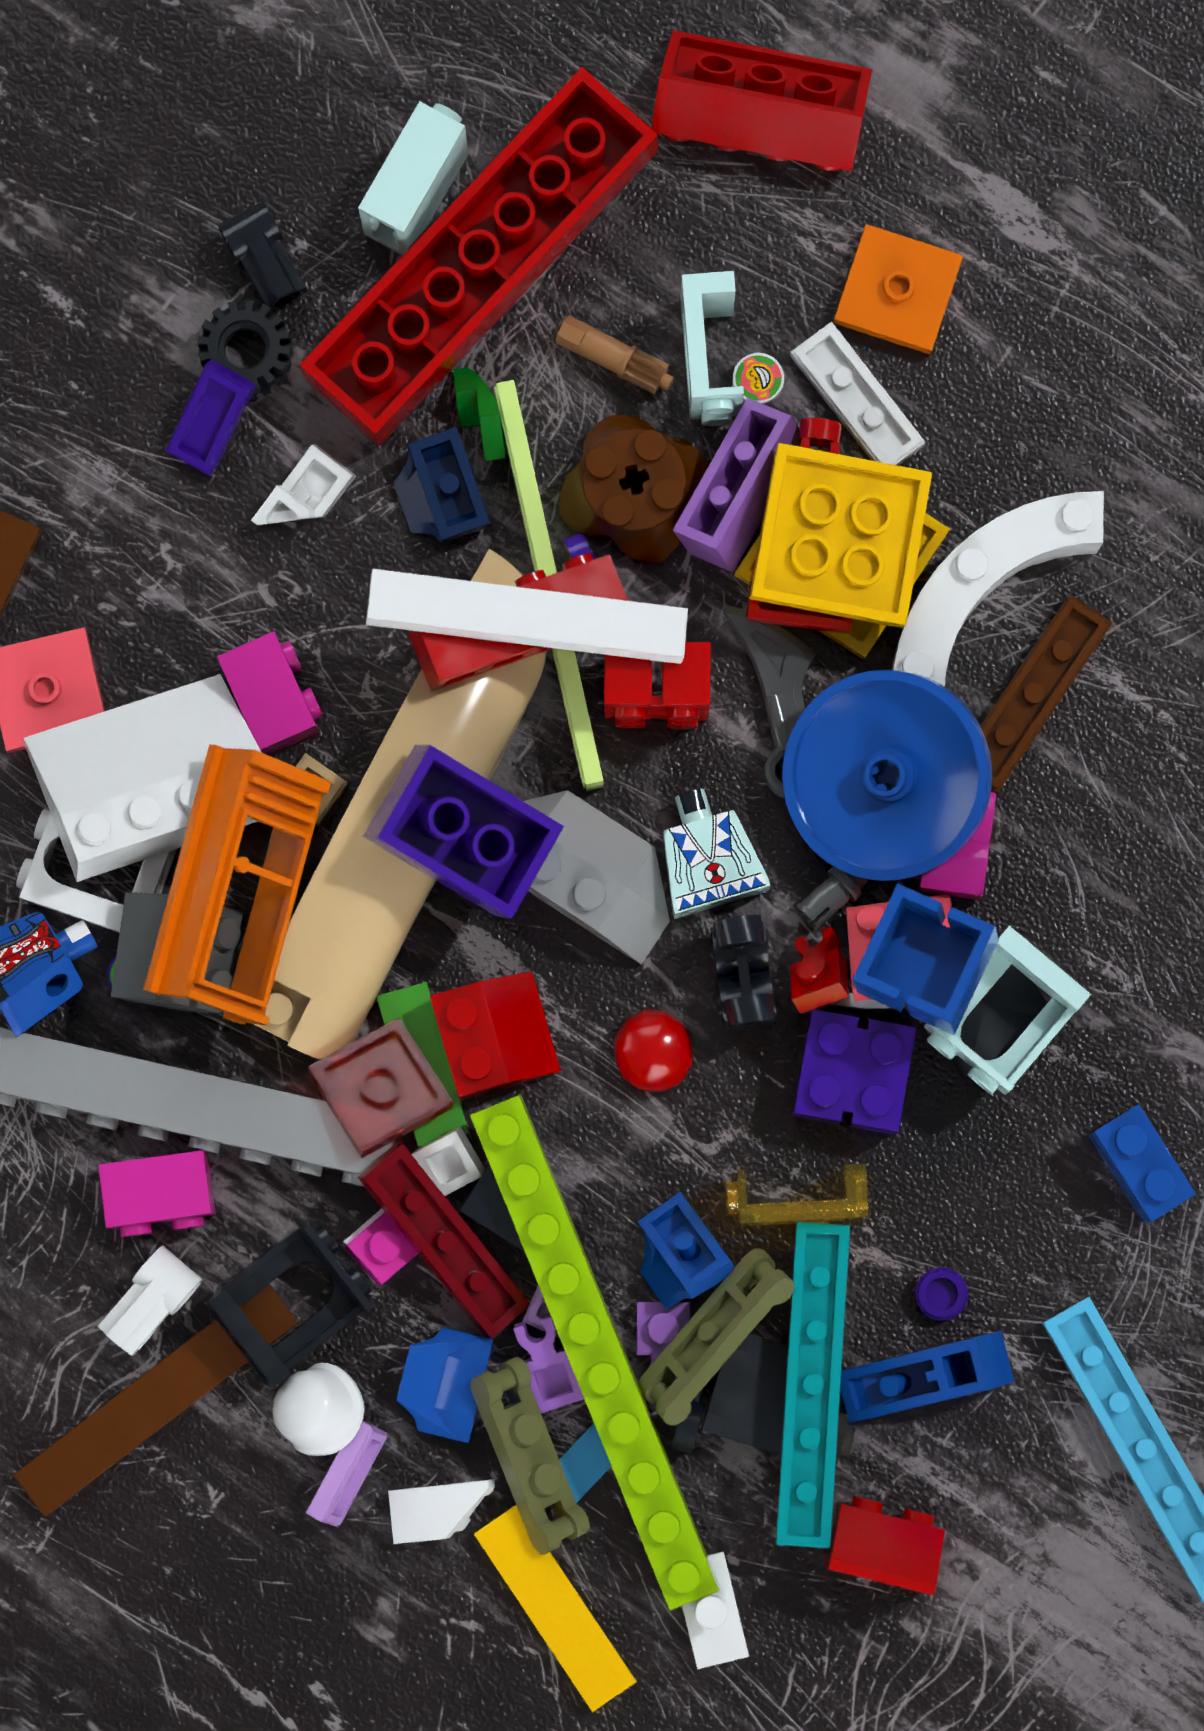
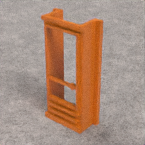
(231, 789)

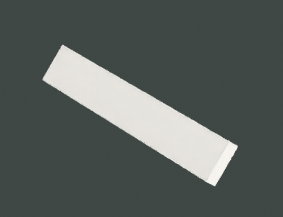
(526, 616)

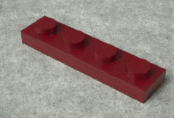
(444, 1240)

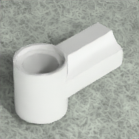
(157, 1291)

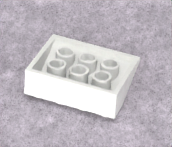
(131, 773)

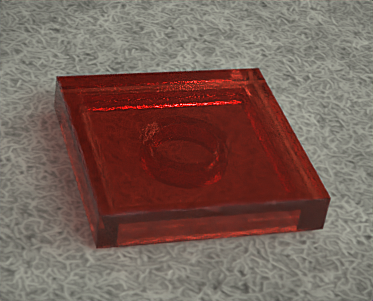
(380, 1087)

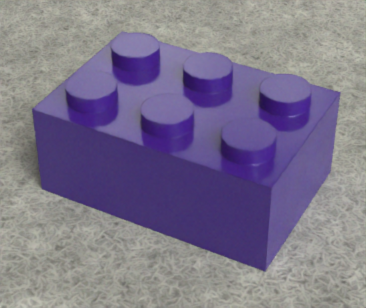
(463, 831)

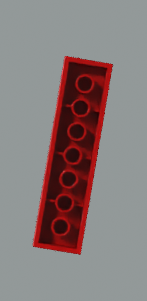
(480, 256)

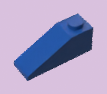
(926, 1377)

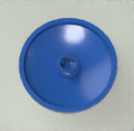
(887, 775)

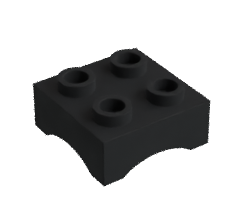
(1001, 1016)
(750, 1395)

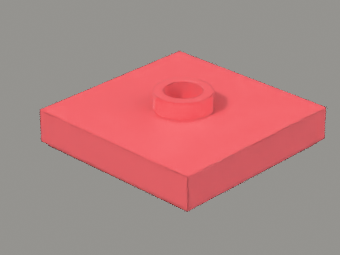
(46, 685)

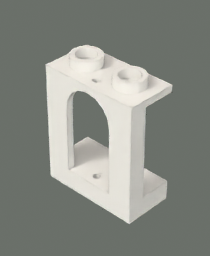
(44, 891)

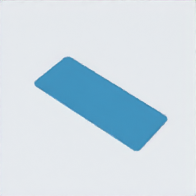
(585, 1462)

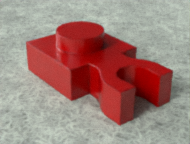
(821, 973)

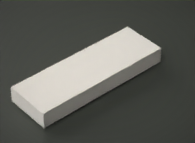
(856, 397)

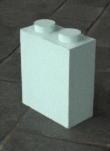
(414, 177)

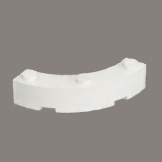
(983, 561)

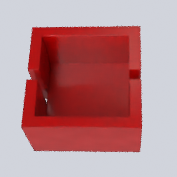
(683, 696)

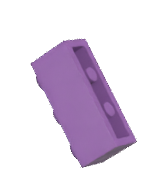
(735, 486)

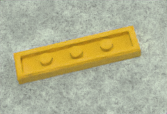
(556, 1610)

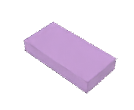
(347, 1475)

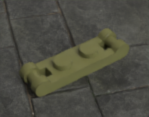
(714, 1334)
(528, 1456)

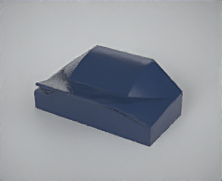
(440, 489)

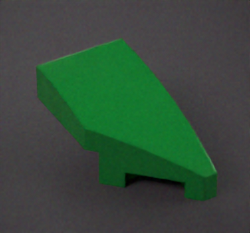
(479, 408)

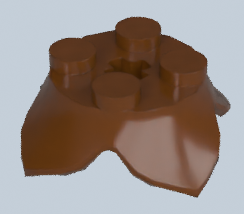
(641, 522)

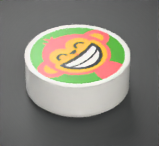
(760, 377)

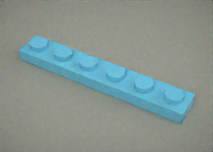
(1133, 1432)

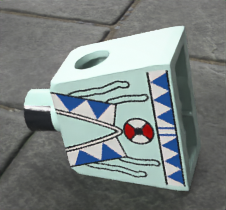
(709, 858)

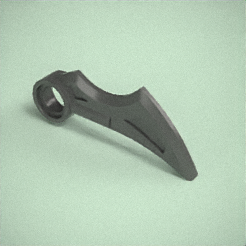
(780, 667)

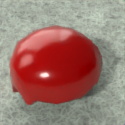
(653, 1050)

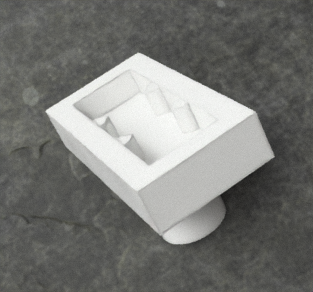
(715, 1621)

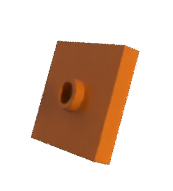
(898, 289)

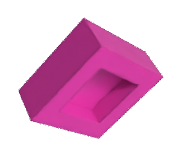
(381, 1250)

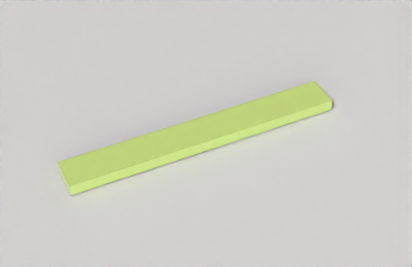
(543, 559)

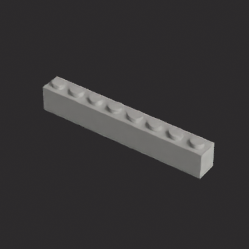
(177, 1102)

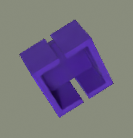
(854, 1071)

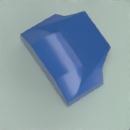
(680, 1253)
(438, 1382)

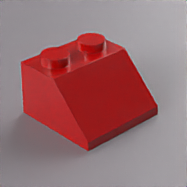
(495, 1034)
(886, 1547)

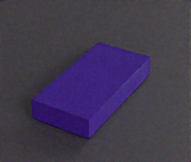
(210, 417)

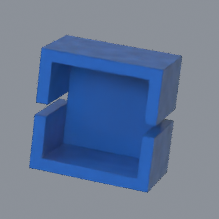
(924, 961)

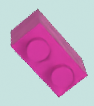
(269, 693)
(157, 1192)

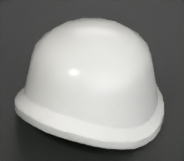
(319, 1409)

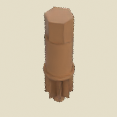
(614, 355)

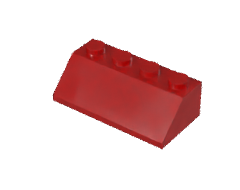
(761, 101)

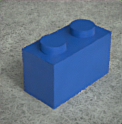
(1141, 1164)

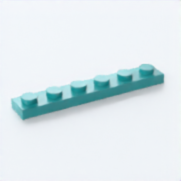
(813, 1385)

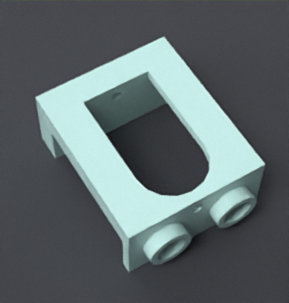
(707, 297)
(1065, 1001)

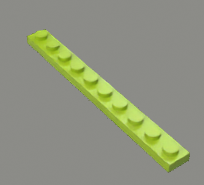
(595, 1352)

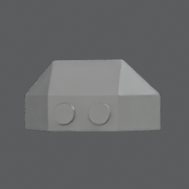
(602, 876)

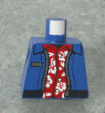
(38, 968)

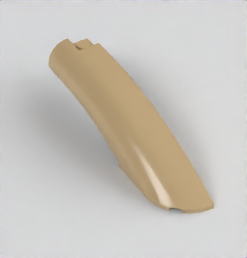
(360, 893)

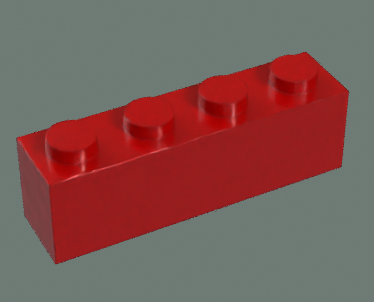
(457, 658)

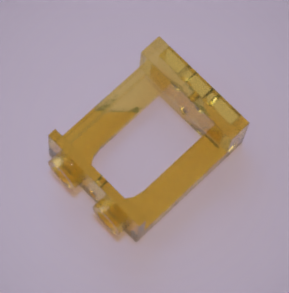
(850, 1208)

